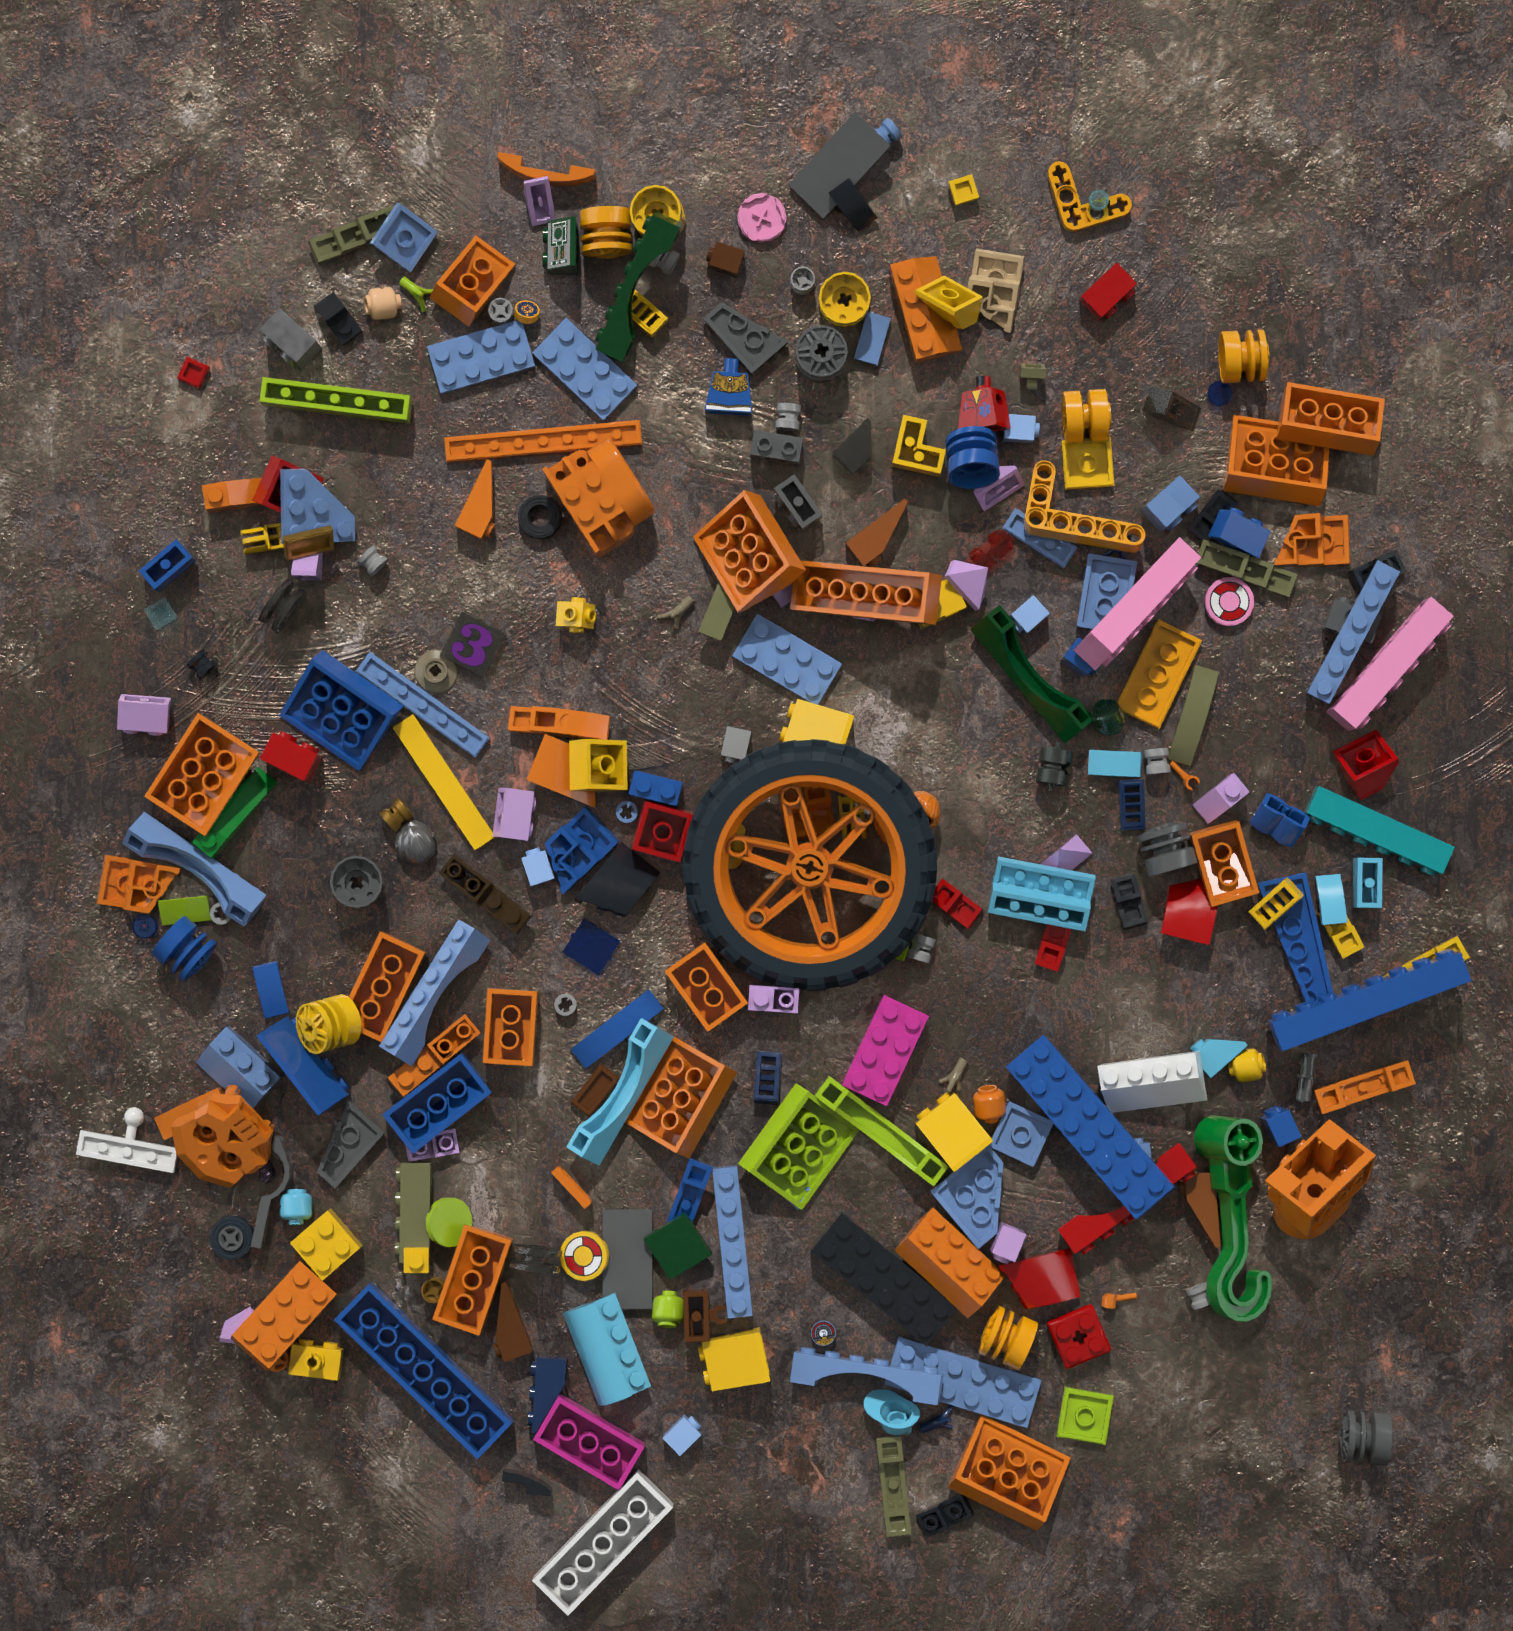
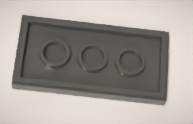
(846, 155)
(630, 1259)

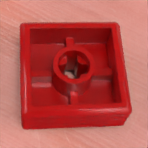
(1064, 1328)

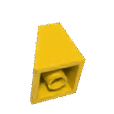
(816, 722)
(953, 1130)
(735, 1360)

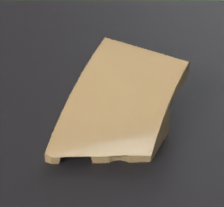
(998, 281)

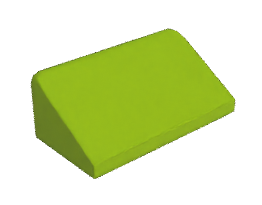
(195, 908)

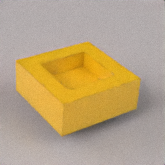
(963, 190)
(416, 1260)

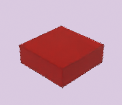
(193, 372)

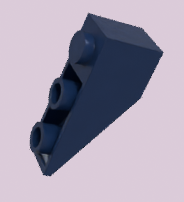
(549, 1381)

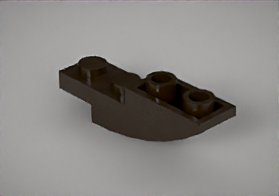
(485, 894)

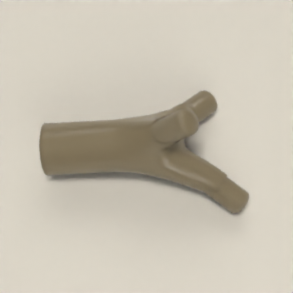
(678, 611)
(955, 1076)

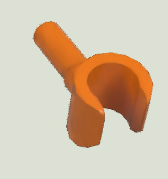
(1184, 775)
(1109, 1300)

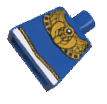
(729, 391)

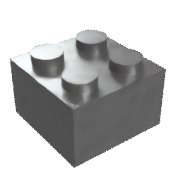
(291, 339)

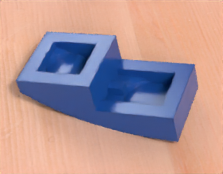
(270, 989)

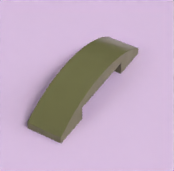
(1193, 715)
(893, 1486)

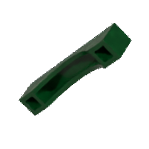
(619, 331)
(1000, 638)

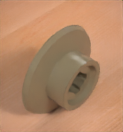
(427, 681)

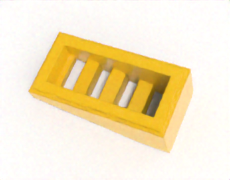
(657, 325)
(1291, 888)

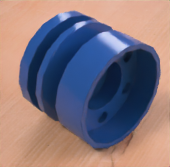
(972, 457)
(184, 948)

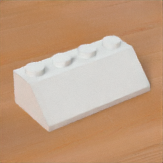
(1152, 1082)

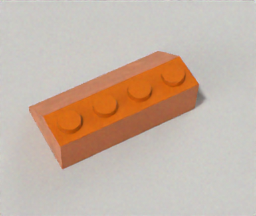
(926, 330)
(473, 1279)

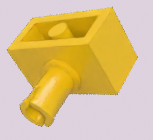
(316, 1360)

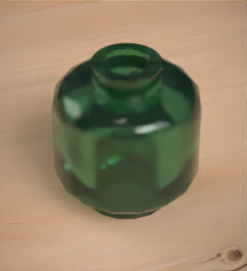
(1107, 717)

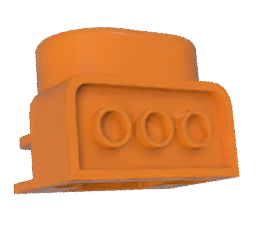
(600, 495)
(1318, 1181)

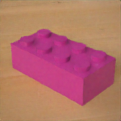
(884, 1050)
(589, 1441)

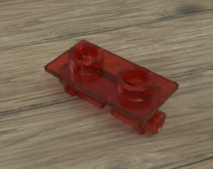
(997, 543)

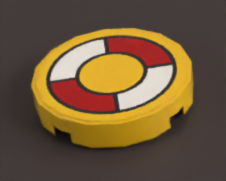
(584, 1255)

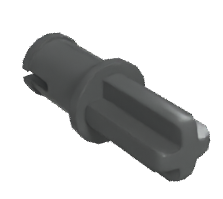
(1306, 1077)

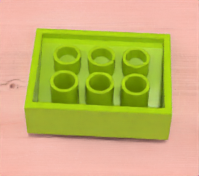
(798, 1146)

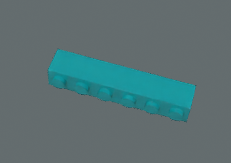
(1378, 830)

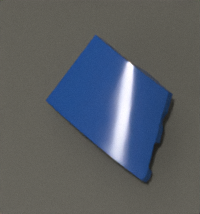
(579, 847)

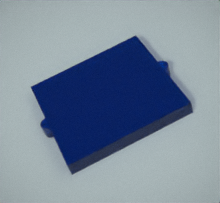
(591, 946)

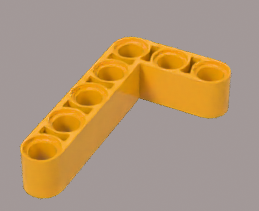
(1074, 520)

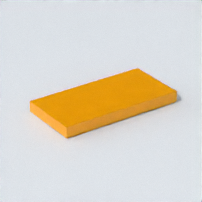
(1158, 673)

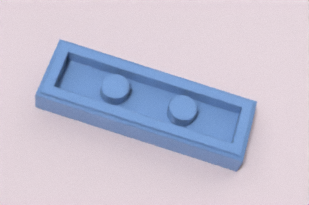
(1054, 550)

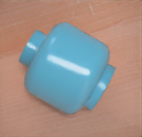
(296, 1206)

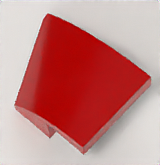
(1189, 912)
(1043, 1278)

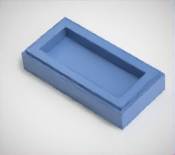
(872, 338)

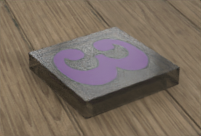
(472, 644)

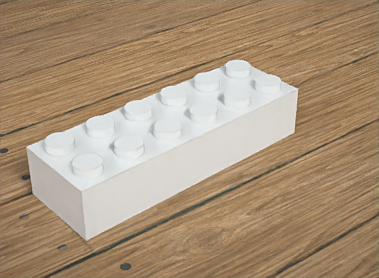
(602, 1542)

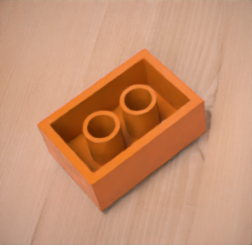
(706, 987)
(510, 1027)

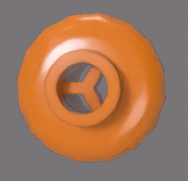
(989, 1103)

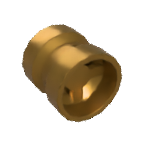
(396, 814)
(432, 1289)

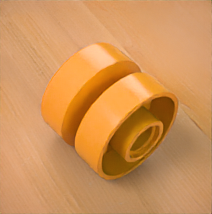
(1092, 415)

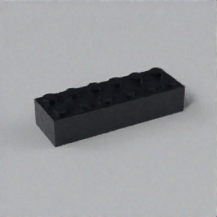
(883, 1278)

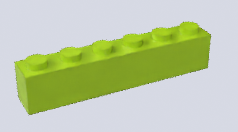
(336, 400)

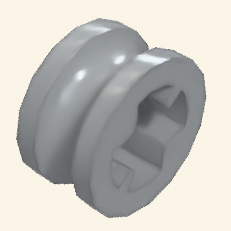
(218, 920)
(572, 1008)

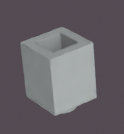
(735, 744)

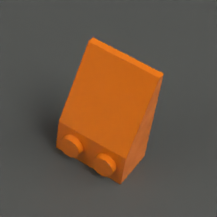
(471, 280)
(1224, 863)

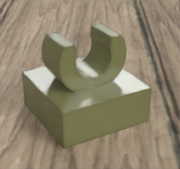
(1032, 373)

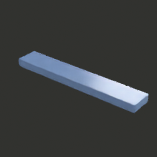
(422, 704)

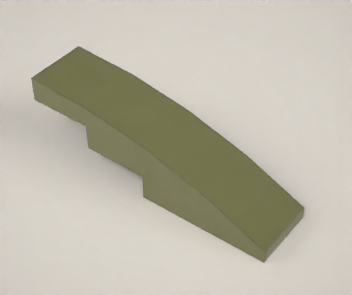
(348, 236)
(1246, 568)
(717, 615)

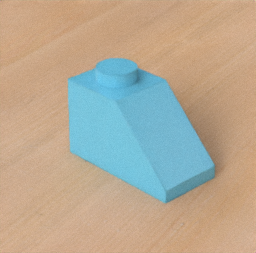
(1217, 1053)

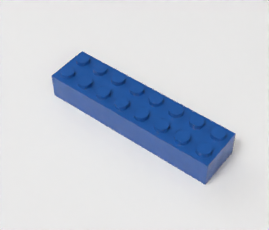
(1368, 1000)
(1091, 1127)
(424, 1370)

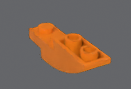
(559, 722)
(434, 1055)

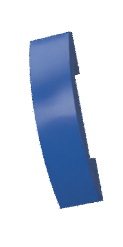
(616, 1029)
(691, 1189)

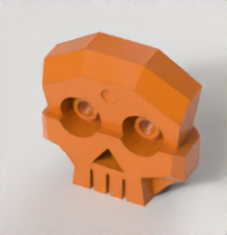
(234, 1130)

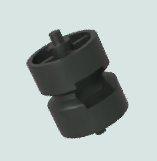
(1054, 765)

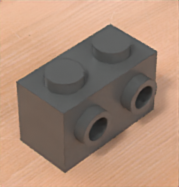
(797, 502)

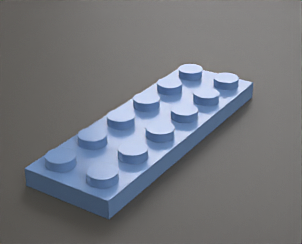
(973, 1383)

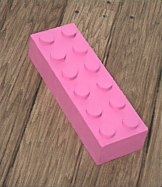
(1138, 605)
(1389, 664)

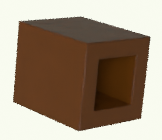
(725, 259)

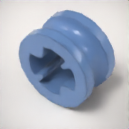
(619, 810)

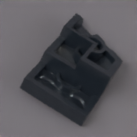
(619, 882)

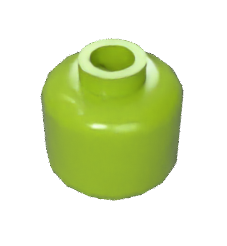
(668, 1310)

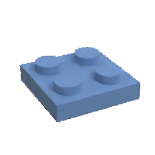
(403, 237)
(1021, 1134)

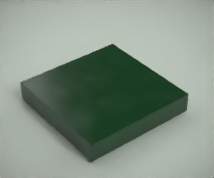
(677, 1245)

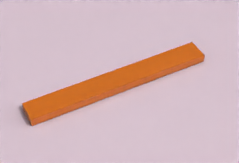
(541, 441)

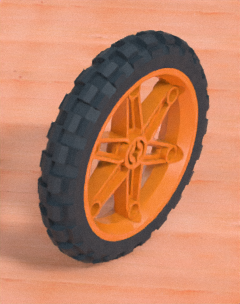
(796, 766)

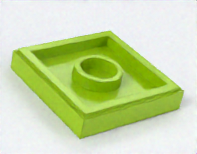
(1084, 1415)

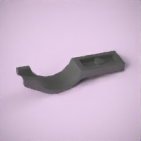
(266, 1201)

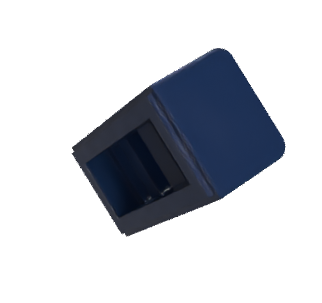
(1122, 805)
(767, 1099)

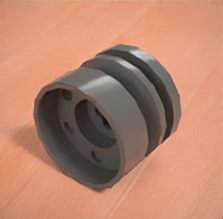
(814, 366)
(1167, 848)
(356, 867)
(1362, 1437)

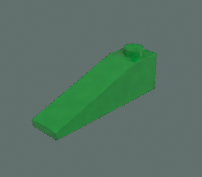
(236, 812)

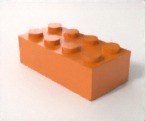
(1330, 418)
(385, 983)
(950, 1262)
(283, 1316)

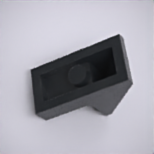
(338, 318)

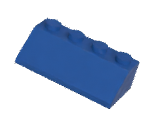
(437, 1102)

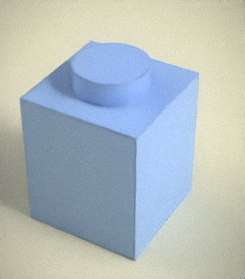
(1022, 429)
(1029, 615)
(537, 867)
(683, 1434)

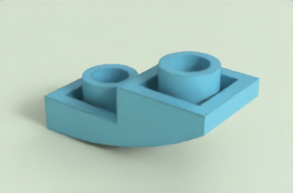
(1115, 763)
(1331, 899)

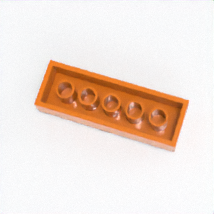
(867, 592)

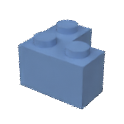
(1170, 503)

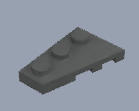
(743, 337)
(349, 1144)

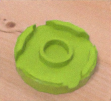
(447, 1221)

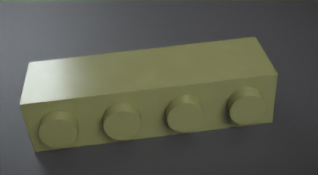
(414, 1204)

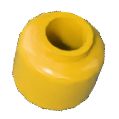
(1247, 1065)

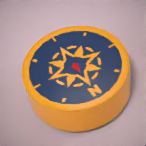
(526, 312)

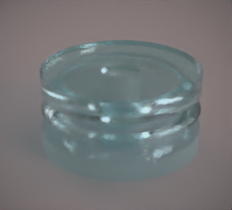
(1094, 204)

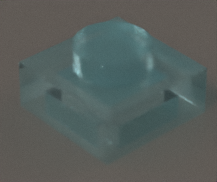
(161, 614)

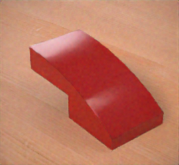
(956, 904)
(1052, 947)

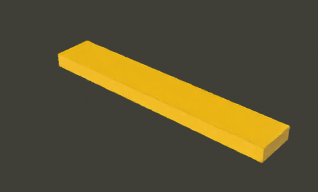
(444, 782)

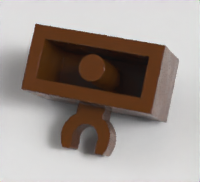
(698, 1315)

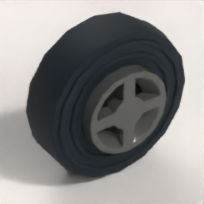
(225, 1244)

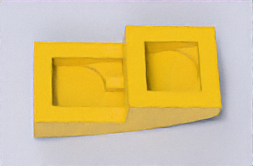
(1344, 937)

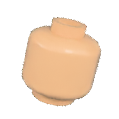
(382, 303)

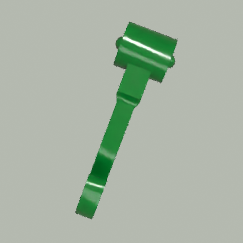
(1230, 1148)

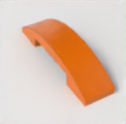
(576, 176)
(1364, 1086)

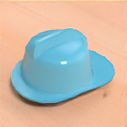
(892, 1411)

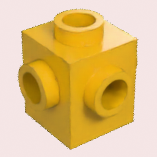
(575, 615)

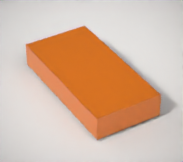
(572, 1187)

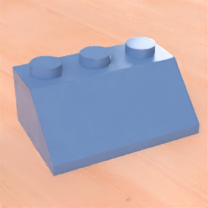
(235, 1062)

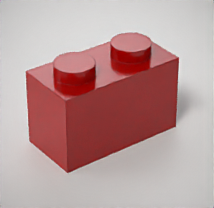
(1108, 292)

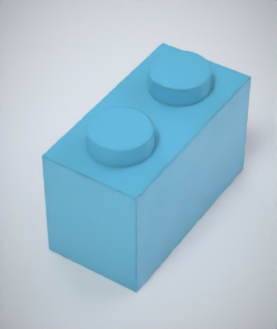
(1367, 883)

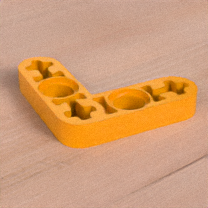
(1081, 211)

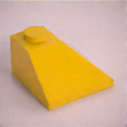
(951, 301)

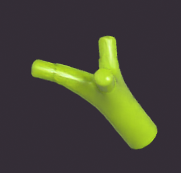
(416, 291)

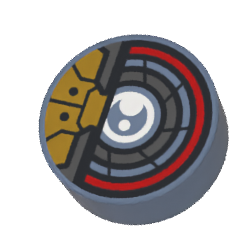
(823, 1333)

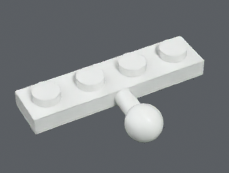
(127, 1149)

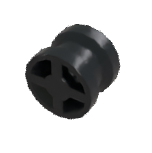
(202, 664)

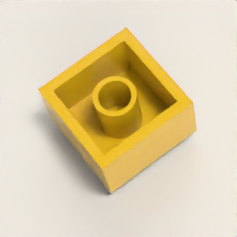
(598, 765)
(326, 1244)

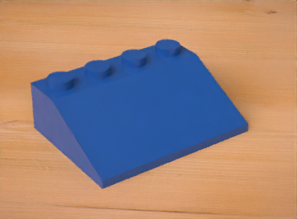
(340, 710)
(306, 1070)

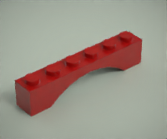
(1085, 1230)

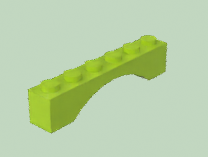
(881, 1130)

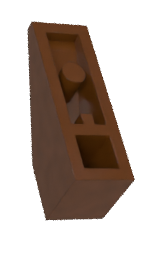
(510, 1332)

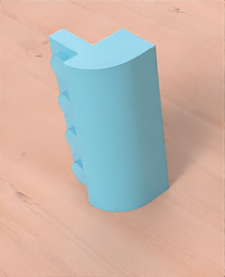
(1041, 893)
(606, 1350)

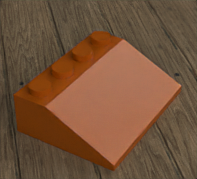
(1273, 467)
(748, 551)
(202, 774)
(681, 1097)
(1009, 1472)

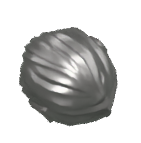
(415, 843)

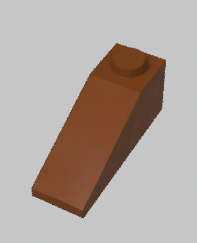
(872, 541)
(1203, 1203)

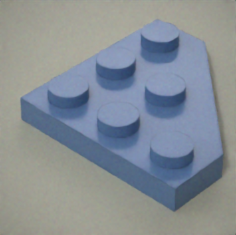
(311, 506)
(974, 1196)

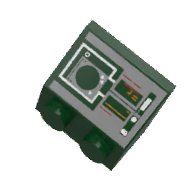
(562, 246)

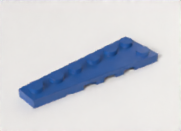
(1301, 938)

